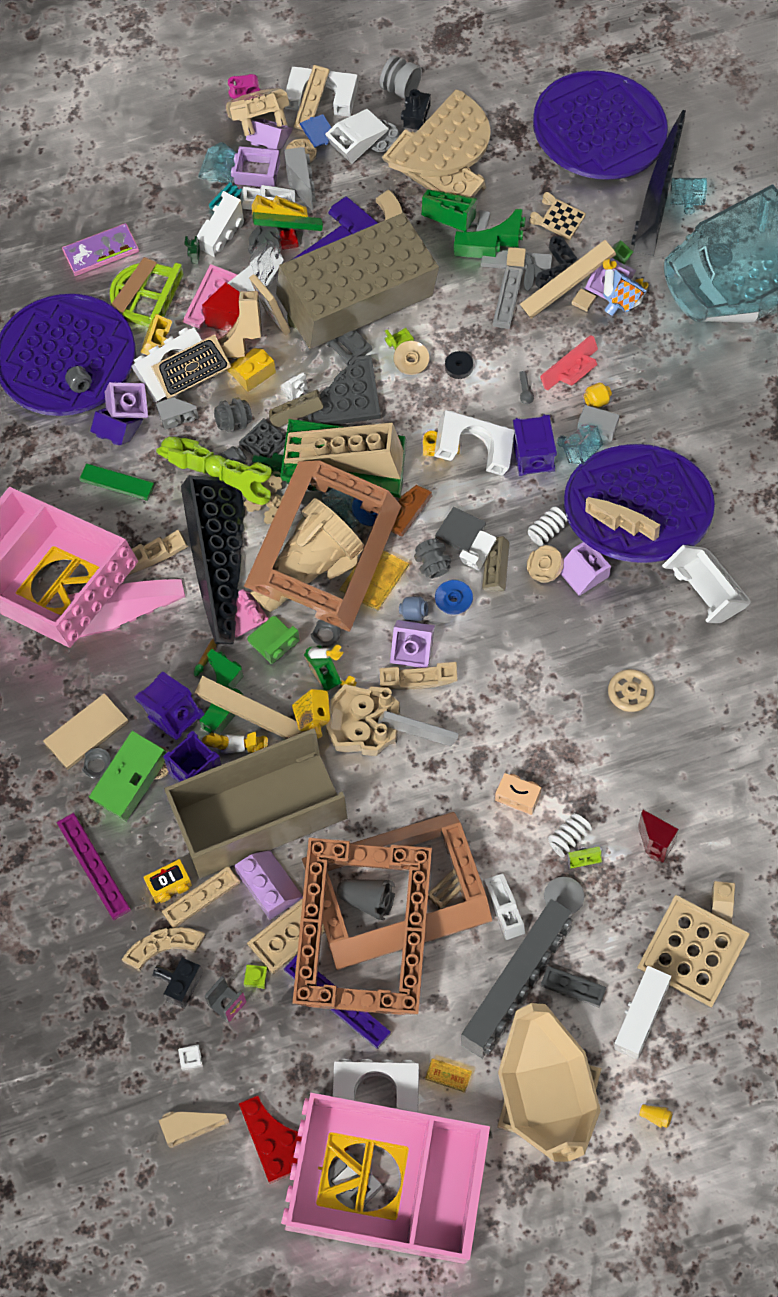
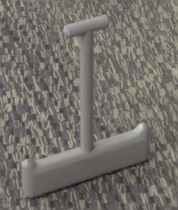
(482, 221)

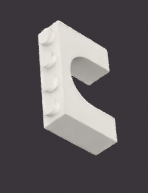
(343, 84)
(143, 364)
(496, 437)
(402, 1075)

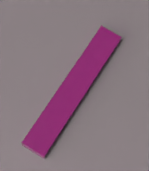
(93, 866)

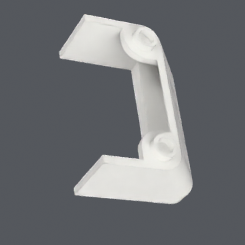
(709, 580)

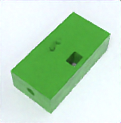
(128, 776)

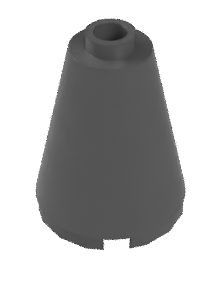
(368, 895)

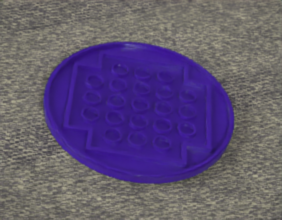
(600, 124)
(54, 337)
(648, 482)

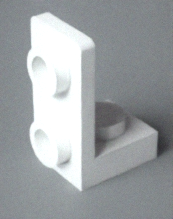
(295, 386)
(479, 550)

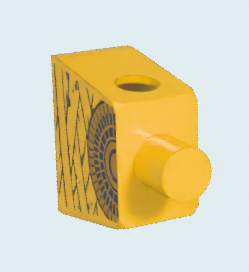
(312, 711)

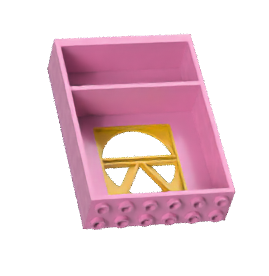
(40, 534)
(438, 1188)

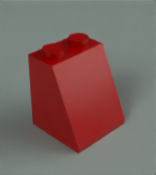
(222, 308)

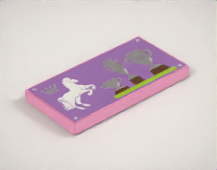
(100, 249)

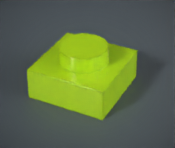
(255, 976)

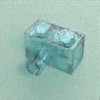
(688, 192)
(581, 444)
(341, 505)

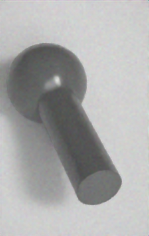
(526, 396)

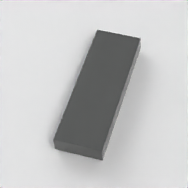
(573, 986)

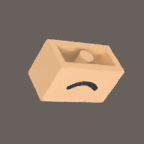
(518, 793)

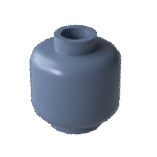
(413, 608)

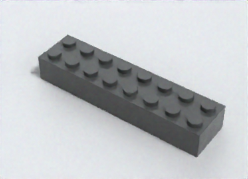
(516, 979)

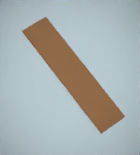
(133, 284)

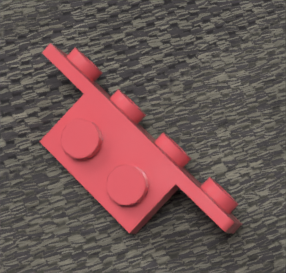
(572, 365)

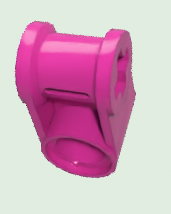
(244, 85)

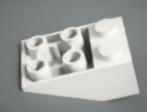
(356, 134)

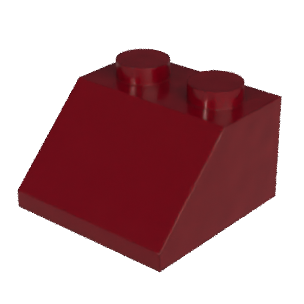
(656, 836)

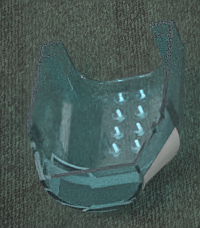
(729, 263)

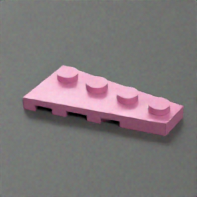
(212, 281)

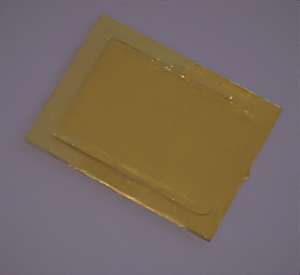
(384, 579)

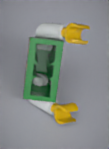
(323, 667)

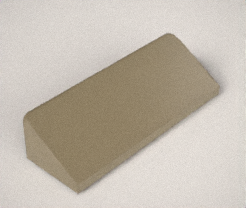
(296, 408)
(496, 566)

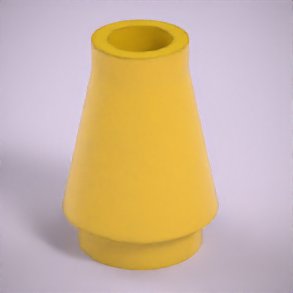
(657, 1115)

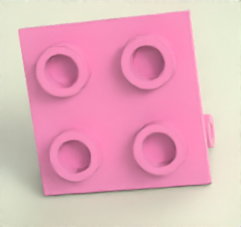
(248, 614)

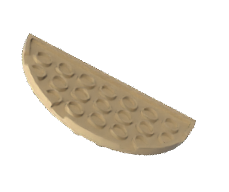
(447, 141)

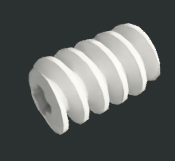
(546, 525)
(567, 833)

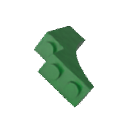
(490, 240)
(227, 675)

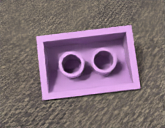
(268, 883)

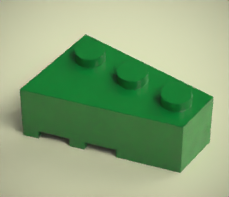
(449, 209)

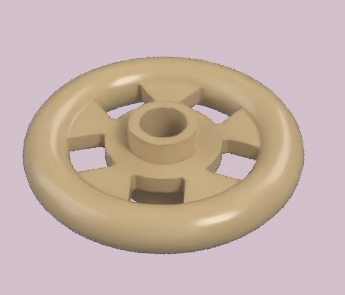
(623, 703)

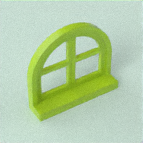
(164, 299)

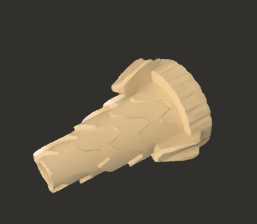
(318, 545)

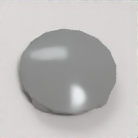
(387, 139)
(565, 892)

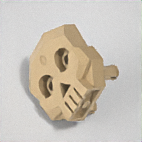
(256, 104)
(349, 718)

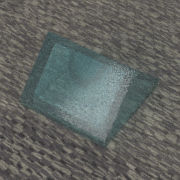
(218, 163)

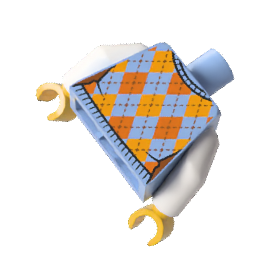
(621, 290)

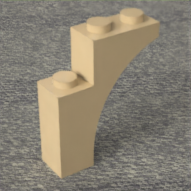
(247, 326)

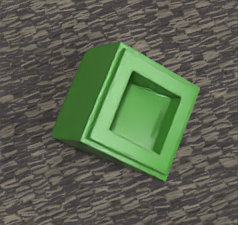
(622, 251)

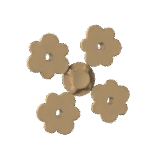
(272, 484)

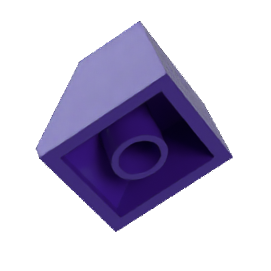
(113, 428)

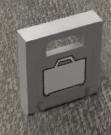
(341, 1172)

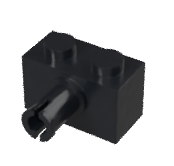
(416, 109)
(180, 981)

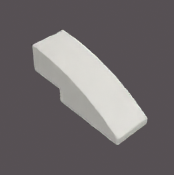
(249, 194)
(504, 906)

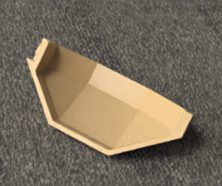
(548, 1085)

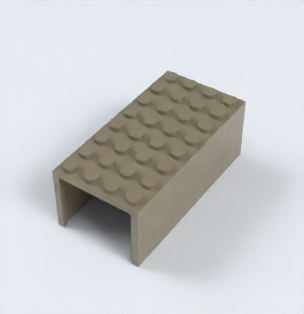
(356, 280)
(255, 803)

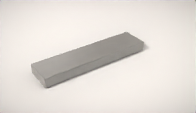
(543, 261)
(507, 297)
(418, 728)

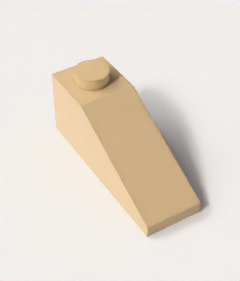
(722, 905)
(185, 1126)

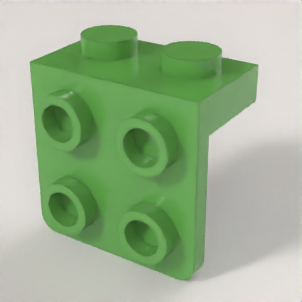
(273, 639)

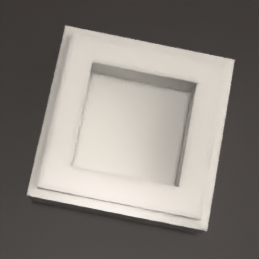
(190, 1057)

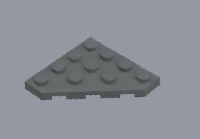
(350, 396)

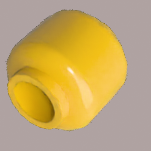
(597, 395)

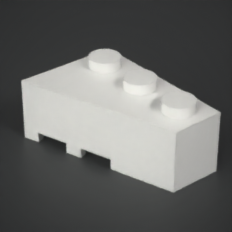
(222, 225)

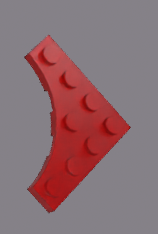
(271, 1139)

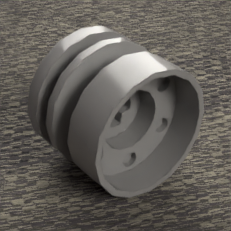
(400, 76)

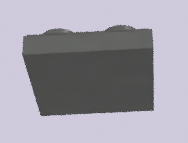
(263, 440)
(460, 529)

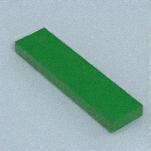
(287, 221)
(117, 482)

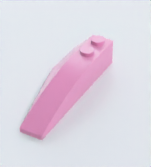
(132, 601)

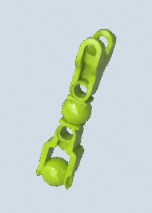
(189, 454)

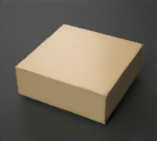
(516, 257)
(583, 300)

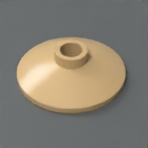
(412, 350)

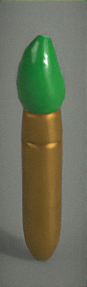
(204, 659)

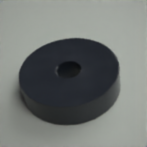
(462, 371)

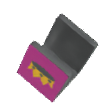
(220, 992)

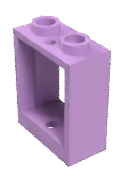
(256, 155)

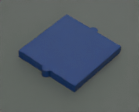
(315, 129)

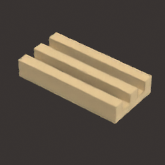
(436, 901)

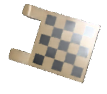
(559, 218)

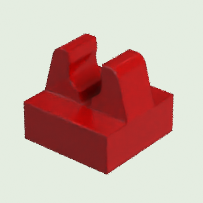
(288, 239)

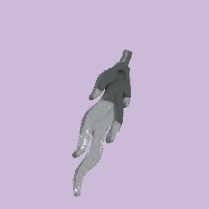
(262, 252)

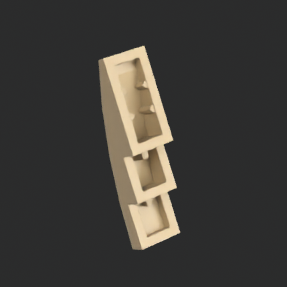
(616, 515)
(158, 550)

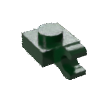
(193, 249)

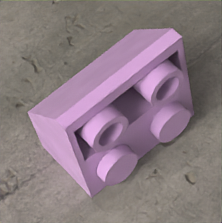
(584, 568)

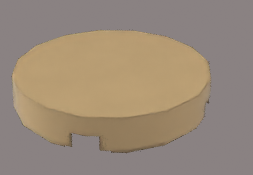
(545, 564)

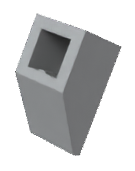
(176, 412)

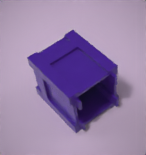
(534, 445)
(169, 705)
(188, 756)

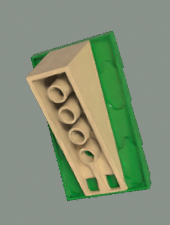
(364, 451)

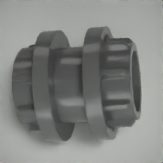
(228, 415)
(431, 555)

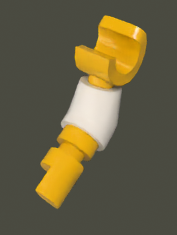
(235, 743)

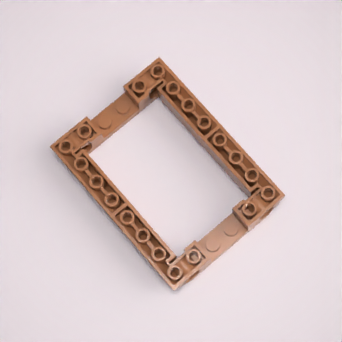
(276, 584)
(339, 852)
(439, 923)

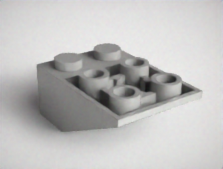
(300, 174)

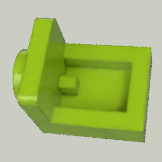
(398, 338)

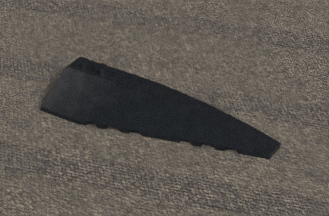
(657, 192)
(215, 535)

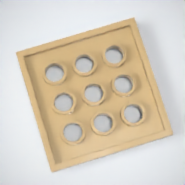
(717, 928)

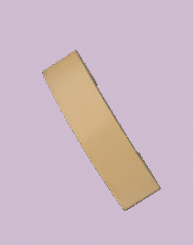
(418, 678)

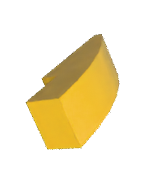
(278, 206)

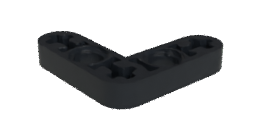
(557, 252)

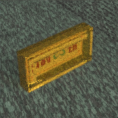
(448, 1075)

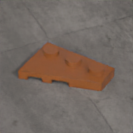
(411, 505)

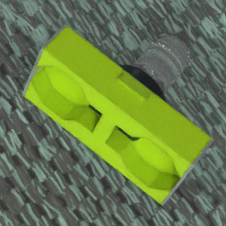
(584, 856)

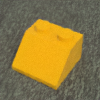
(252, 368)

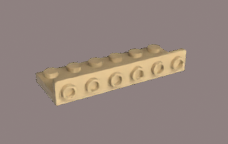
(461, 183)

